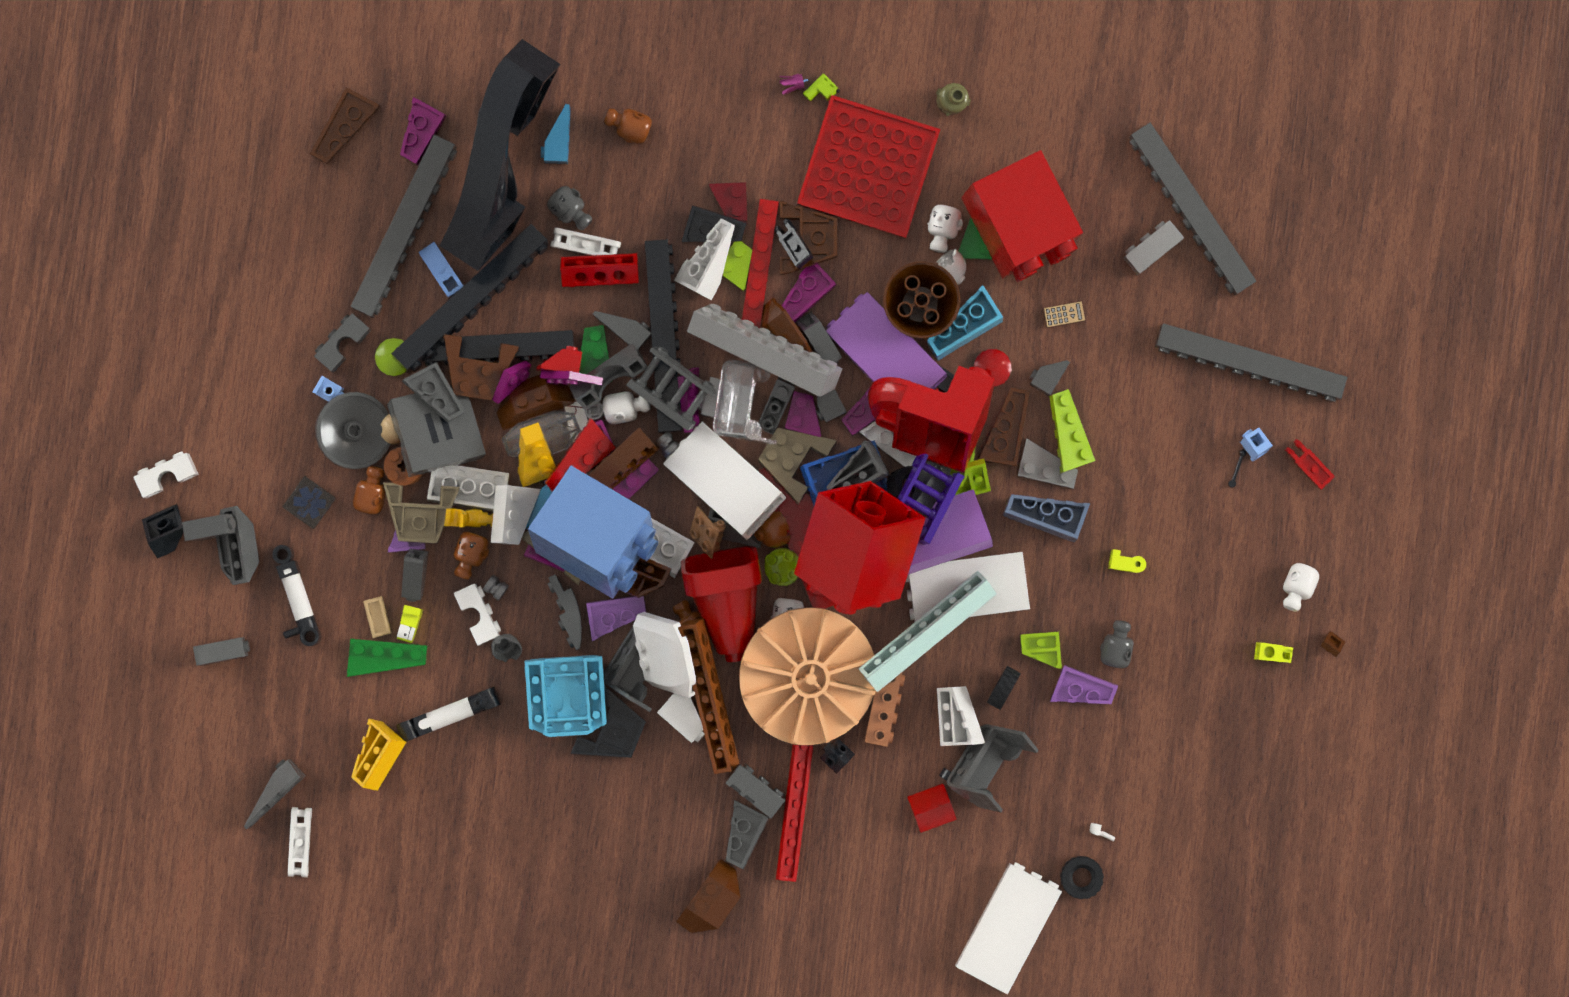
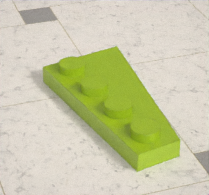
(1071, 437)

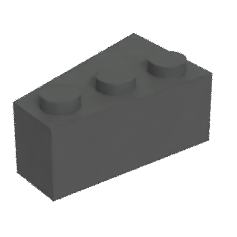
(756, 790)

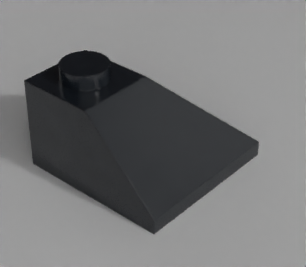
(163, 530)

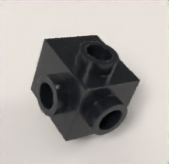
(836, 755)

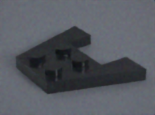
(616, 737)

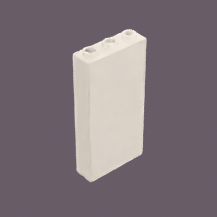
(724, 480)
(1002, 571)
(1008, 927)

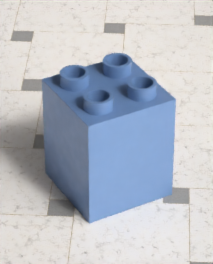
(593, 533)

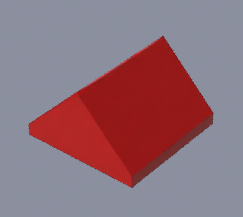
(931, 808)

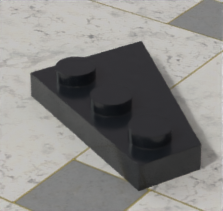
(702, 222)

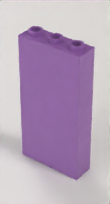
(879, 347)
(958, 535)

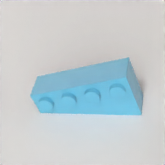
(973, 320)

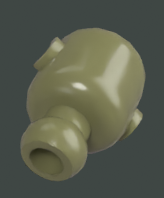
(952, 99)

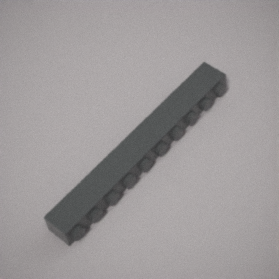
(1192, 209)
(403, 226)
(1251, 362)

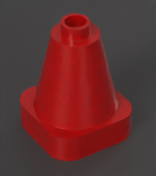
(725, 596)

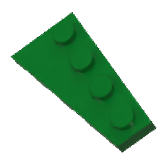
(380, 656)

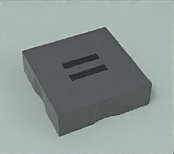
(431, 441)

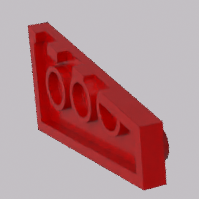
(584, 454)

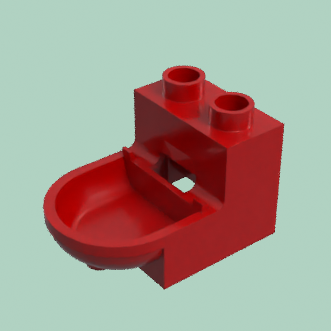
(934, 421)

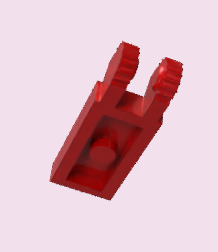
(1311, 465)

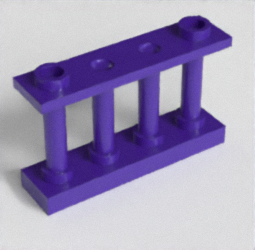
(943, 498)

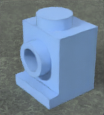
(323, 384)
(1255, 443)

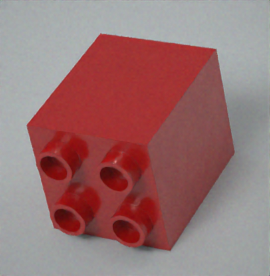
(1023, 217)
(859, 546)

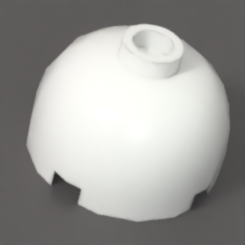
(954, 264)

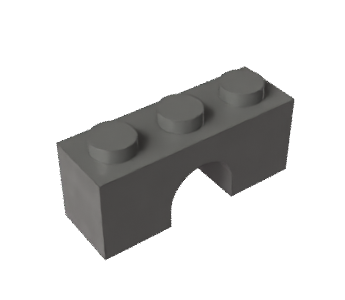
(329, 352)

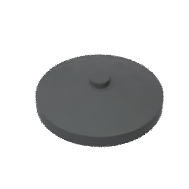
(351, 430)

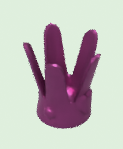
(796, 80)

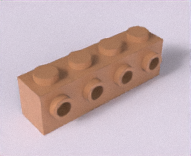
(882, 713)

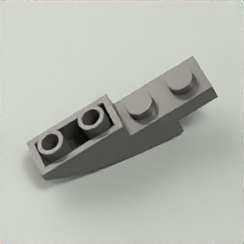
(571, 619)

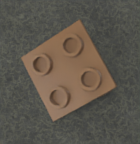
(706, 533)

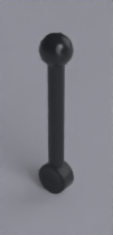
(1232, 483)

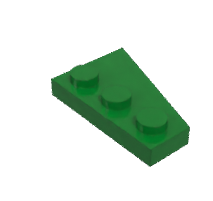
(972, 244)
(593, 349)

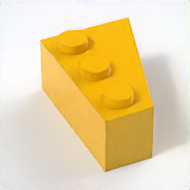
(535, 456)
(377, 756)

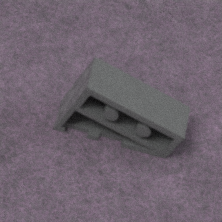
(862, 467)

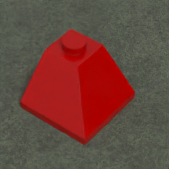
(564, 360)

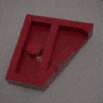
(731, 199)

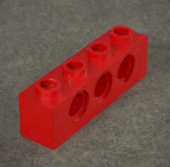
(599, 270)

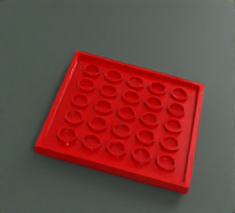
(868, 166)

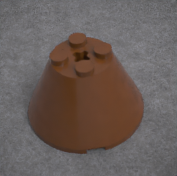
(927, 283)

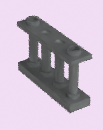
(655, 397)

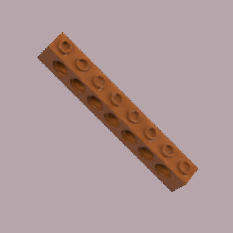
(710, 698)

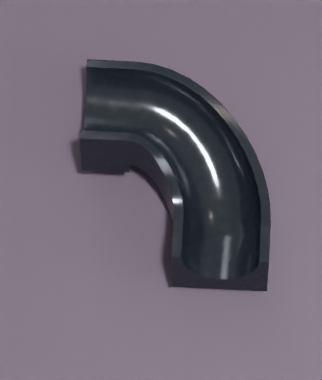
(488, 202)

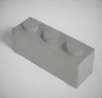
(1152, 247)

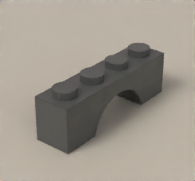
(625, 363)

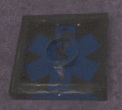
(309, 502)

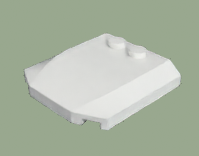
(664, 654)

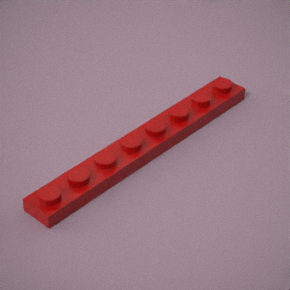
(760, 261)
(794, 812)

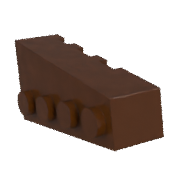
(624, 460)

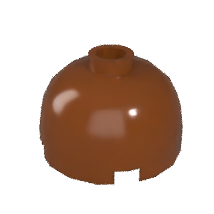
(773, 531)

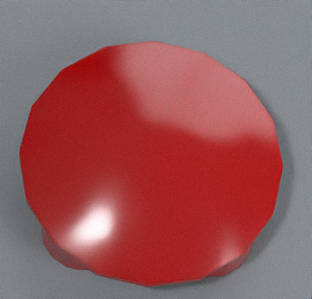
(995, 363)

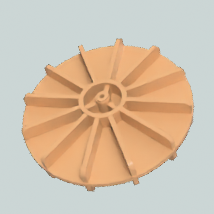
(805, 676)

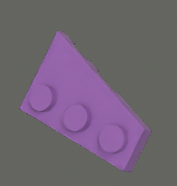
(613, 613)
(1082, 687)

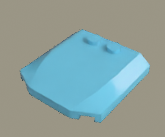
(565, 695)

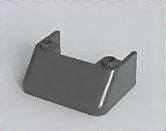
(625, 672)
(982, 761)

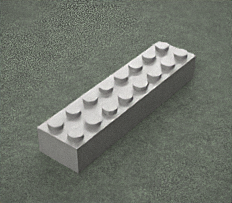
(765, 349)

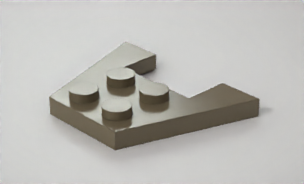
(786, 456)
(419, 521)

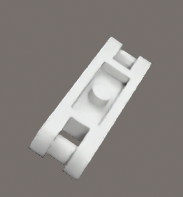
(583, 243)
(299, 842)

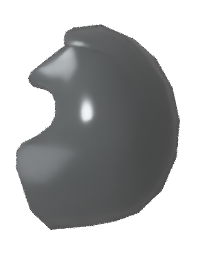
(506, 647)

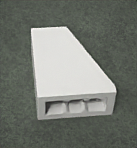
(683, 716)

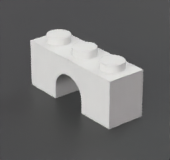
(150, 479)
(472, 598)

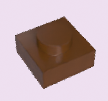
(1333, 643)

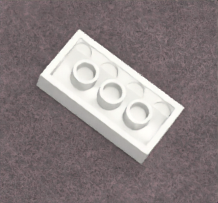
(475, 485)
(671, 547)

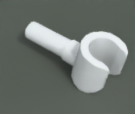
(1096, 829)

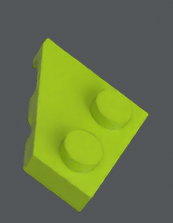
(738, 264)
(975, 478)
(1042, 647)

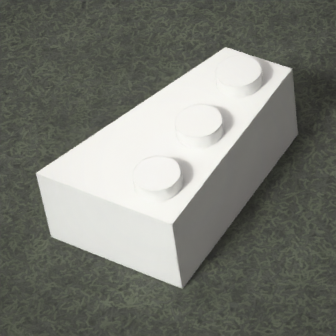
(511, 513)
(957, 718)

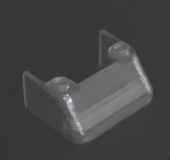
(736, 400)

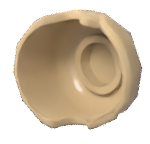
(388, 432)

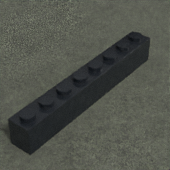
(488, 346)

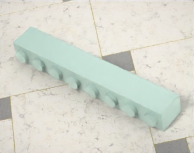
(927, 631)

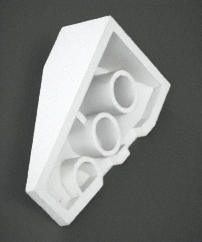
(706, 267)

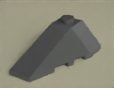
(280, 783)

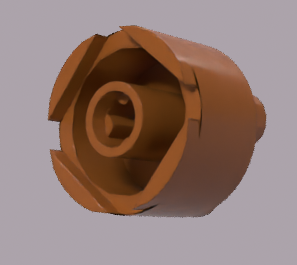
(395, 473)

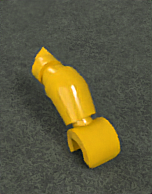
(468, 518)

